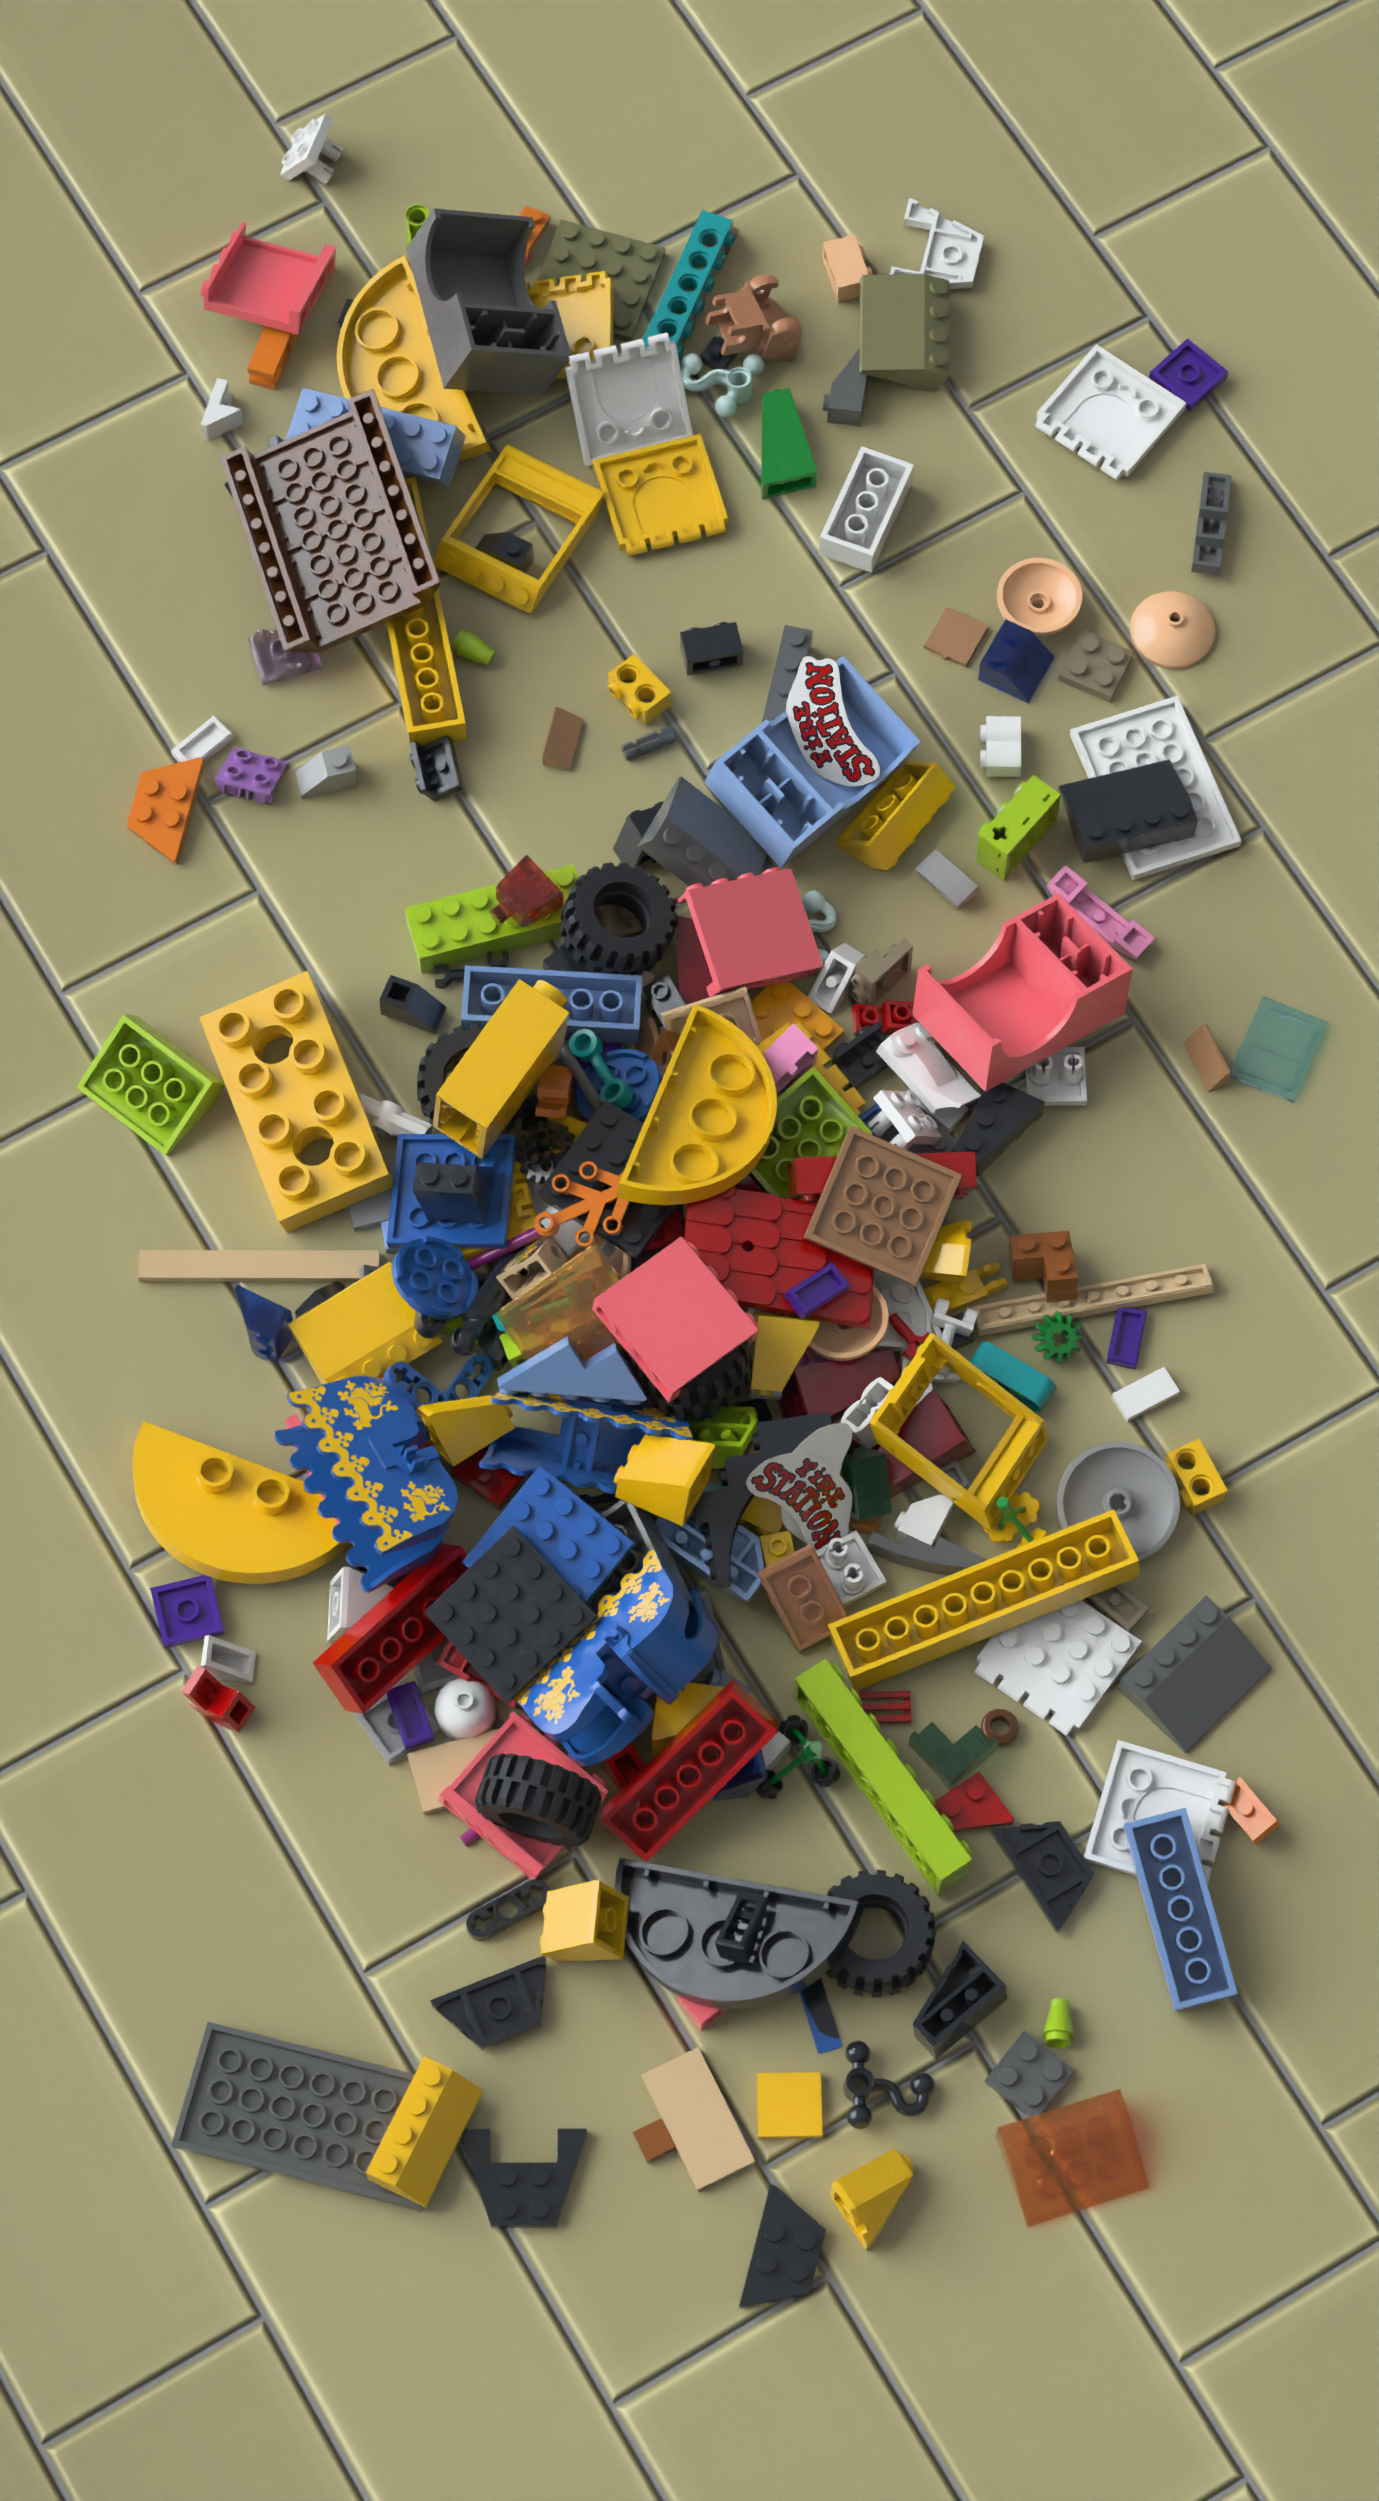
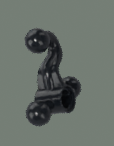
(859, 2114)

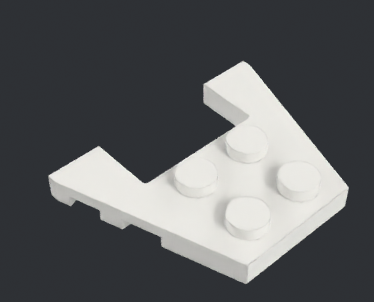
(950, 250)

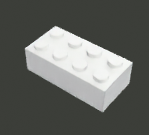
(866, 509)

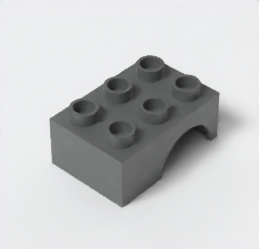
(479, 306)

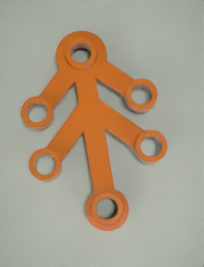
(594, 1202)

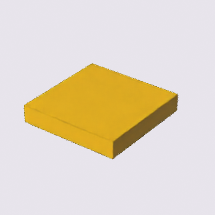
(789, 2105)

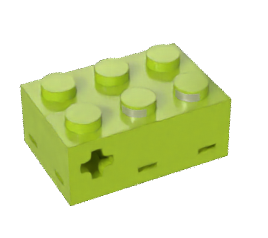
(1017, 827)

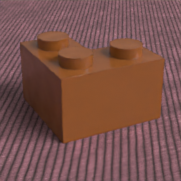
(1047, 1258)

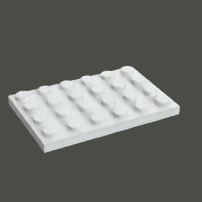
(1151, 736)

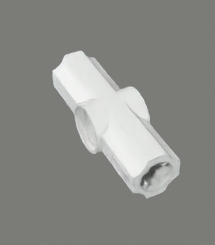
(391, 1119)

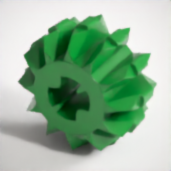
(1058, 1325)

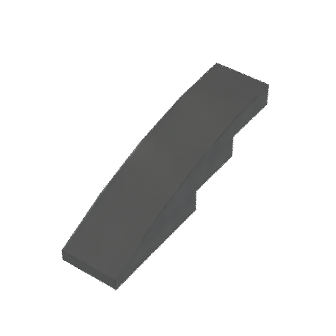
(1211, 523)
(943, 1559)

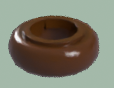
(1006, 1716)

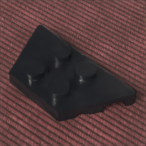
(1047, 1866)
(497, 2005)
(783, 2253)

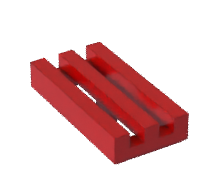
(888, 1695)

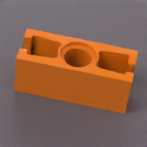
(270, 357)
(554, 1092)

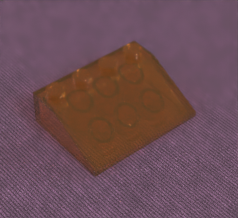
(563, 1308)
(1072, 2157)

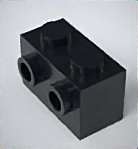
(711, 648)

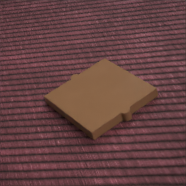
(956, 637)

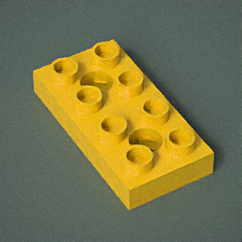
(297, 1101)

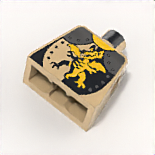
(539, 1261)

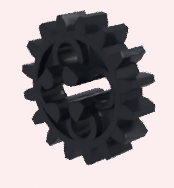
(557, 1139)

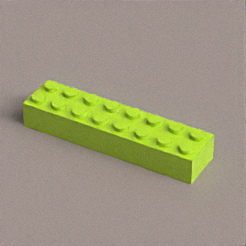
(882, 1776)

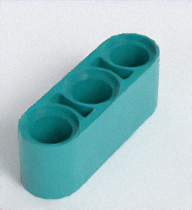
(1014, 1376)

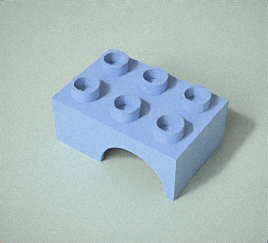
(779, 793)

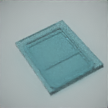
(1278, 1049)

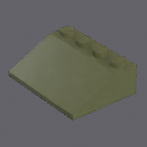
(905, 329)

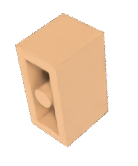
(845, 266)

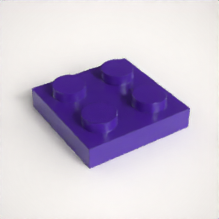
(1189, 374)
(187, 1611)

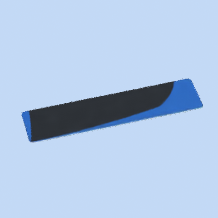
(820, 2017)

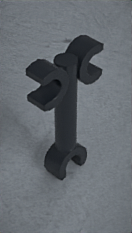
(458, 974)

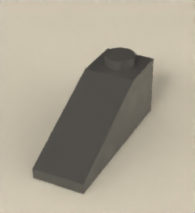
(847, 395)

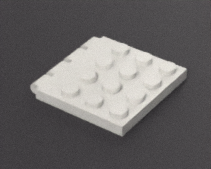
(628, 397)
(1109, 413)
(1059, 1662)
(1151, 1784)

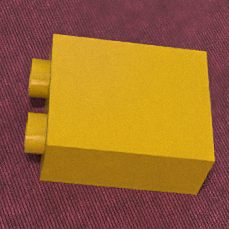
(502, 1066)

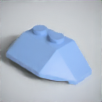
(689, 1548)

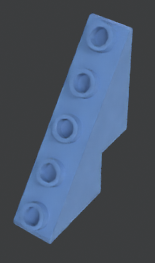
(564, 1373)

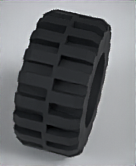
(633, 891)
(437, 1063)
(707, 1391)
(538, 1800)
(919, 1934)

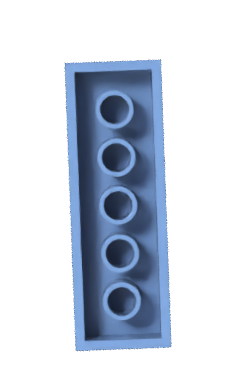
(422, 445)
(595, 1001)
(1180, 1910)

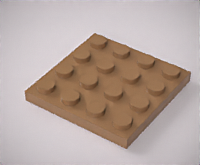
(882, 1206)

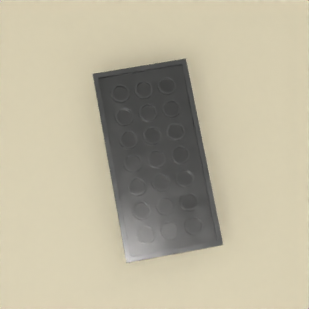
(290, 2110)

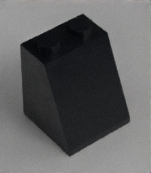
(454, 1191)

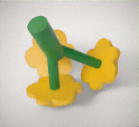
(1020, 1510)

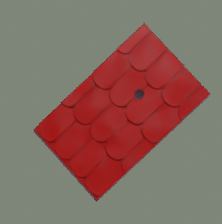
(761, 1254)

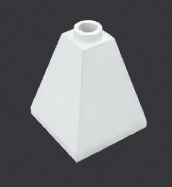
(349, 1601)

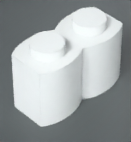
(1002, 746)
(860, 1413)

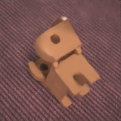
(756, 321)

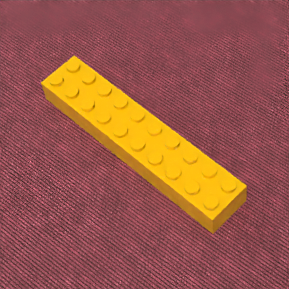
(426, 666)
(984, 1600)

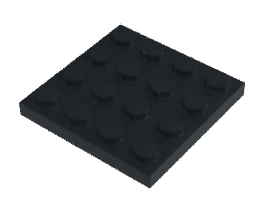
(608, 1144)
(511, 1614)

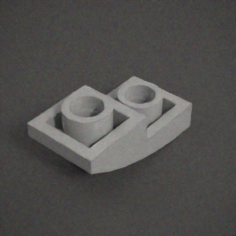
(947, 879)

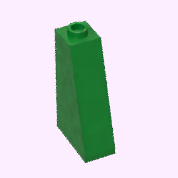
(785, 451)

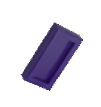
(817, 1290)
(1126, 1337)
(410, 1715)

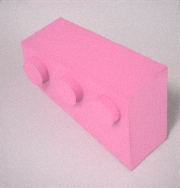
(790, 1057)

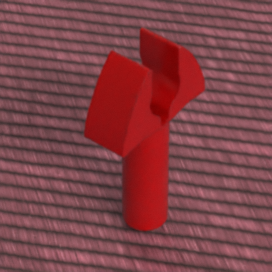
(908, 1335)

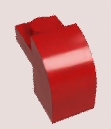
(217, 1701)

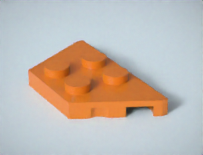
(165, 805)

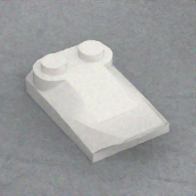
(926, 1069)

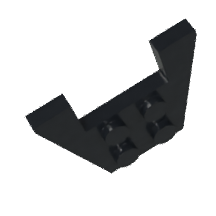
(523, 2192)

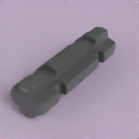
(648, 743)

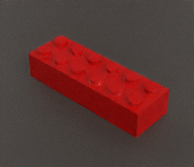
(809, 1174)
(390, 1635)
(689, 1770)

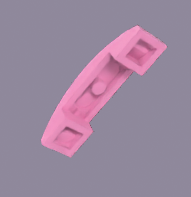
(1114, 929)

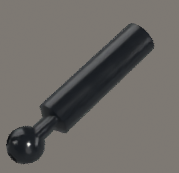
(479, 1313)

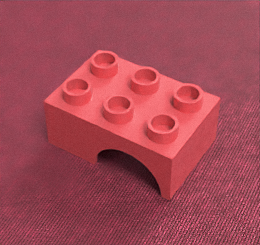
(1028, 996)

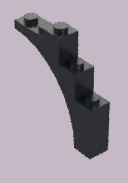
(724, 1508)

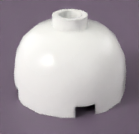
(465, 1709)

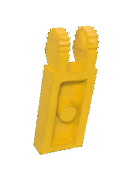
(969, 1291)

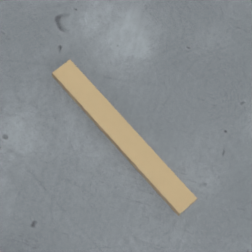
(254, 1265)
(1096, 1299)

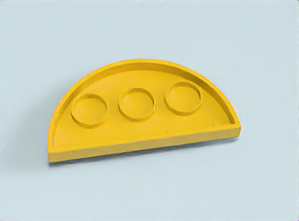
(390, 350)
(705, 1118)
(228, 1512)

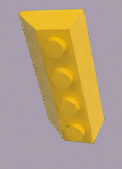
(896, 814)
(424, 2132)

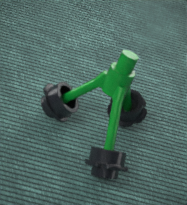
(823, 1770)

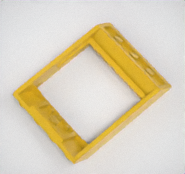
(541, 485)
(1007, 1462)

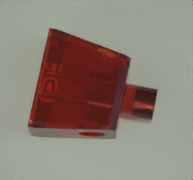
(526, 895)

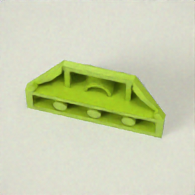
(728, 1430)

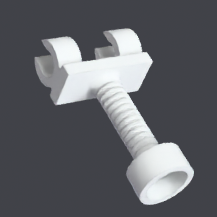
(951, 1327)

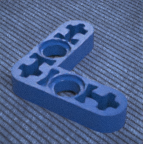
(462, 1378)

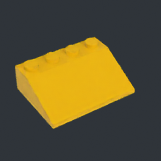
(361, 1330)

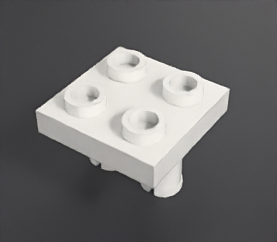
(306, 148)
(1059, 1078)
(904, 1113)
(851, 1568)

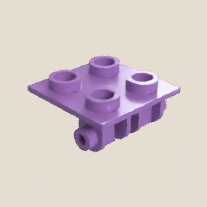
(252, 773)

